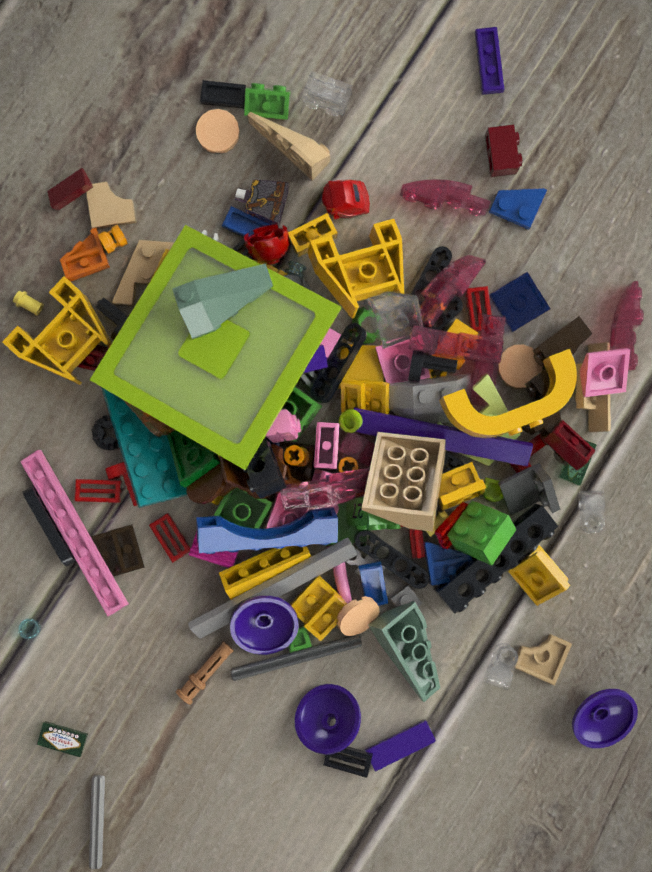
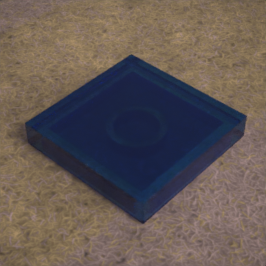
(519, 302)

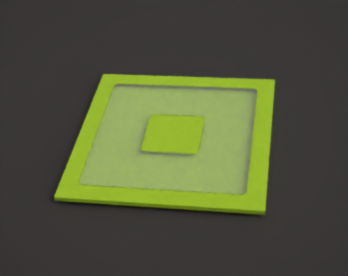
(227, 382)

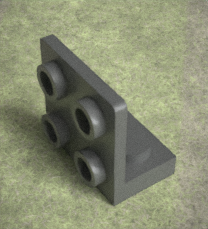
(529, 488)

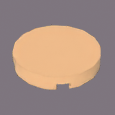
(217, 131)
(518, 366)
(357, 616)

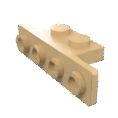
(597, 406)

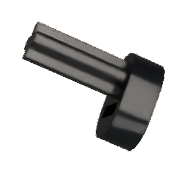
(113, 314)
(421, 361)

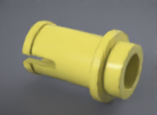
(28, 303)
(439, 519)

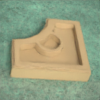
(107, 208)
(545, 659)

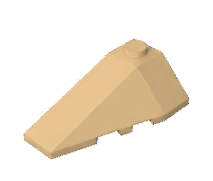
(299, 149)

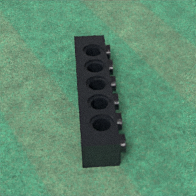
(270, 478)
(466, 573)

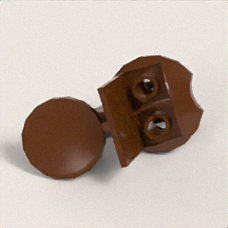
(228, 476)

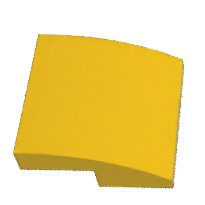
(365, 365)
(365, 395)
(318, 607)

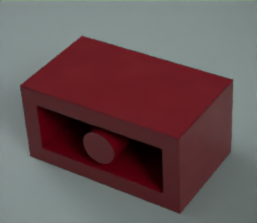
(503, 150)

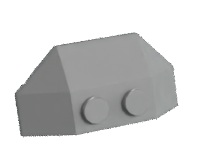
(422, 398)

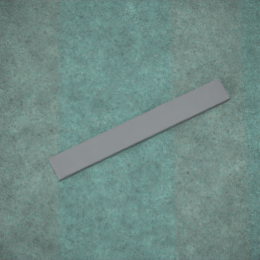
(276, 585)

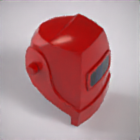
(345, 198)

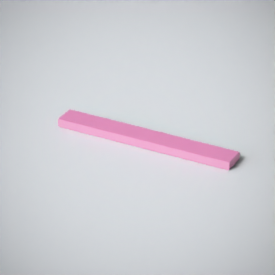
(74, 533)

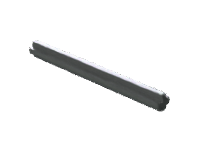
(295, 657)

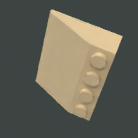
(405, 479)

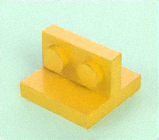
(460, 486)
(539, 576)

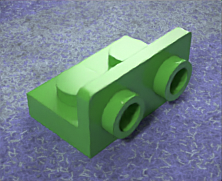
(267, 101)

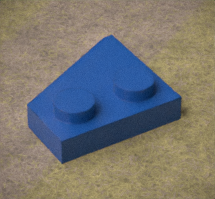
(518, 205)
(442, 562)

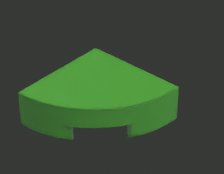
(301, 640)

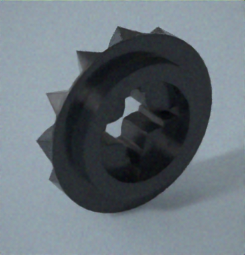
(98, 434)

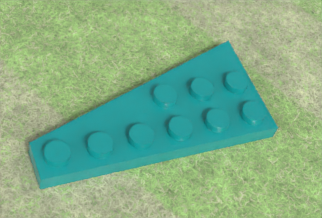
(145, 455)

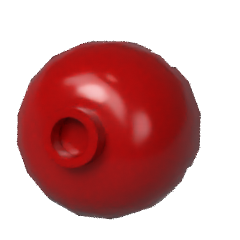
(268, 243)

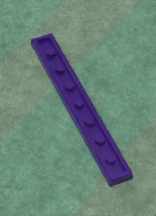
(456, 441)

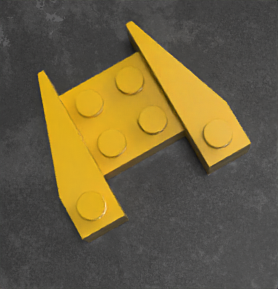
(361, 272)
(66, 338)

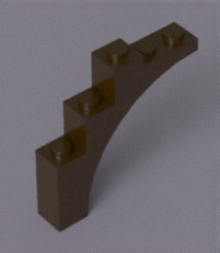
(567, 338)

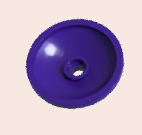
(267, 633)
(317, 711)
(604, 718)

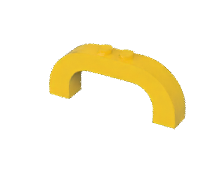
(562, 379)

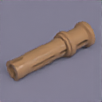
(198, 681)

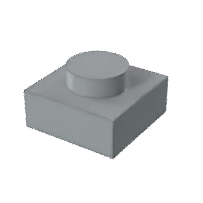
(405, 596)

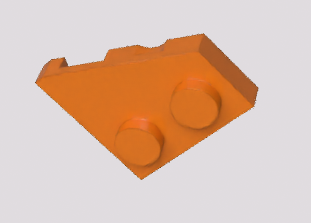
(85, 258)

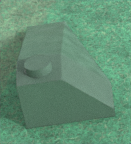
(216, 298)
(405, 641)

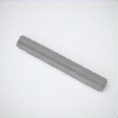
(96, 821)

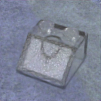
(394, 316)

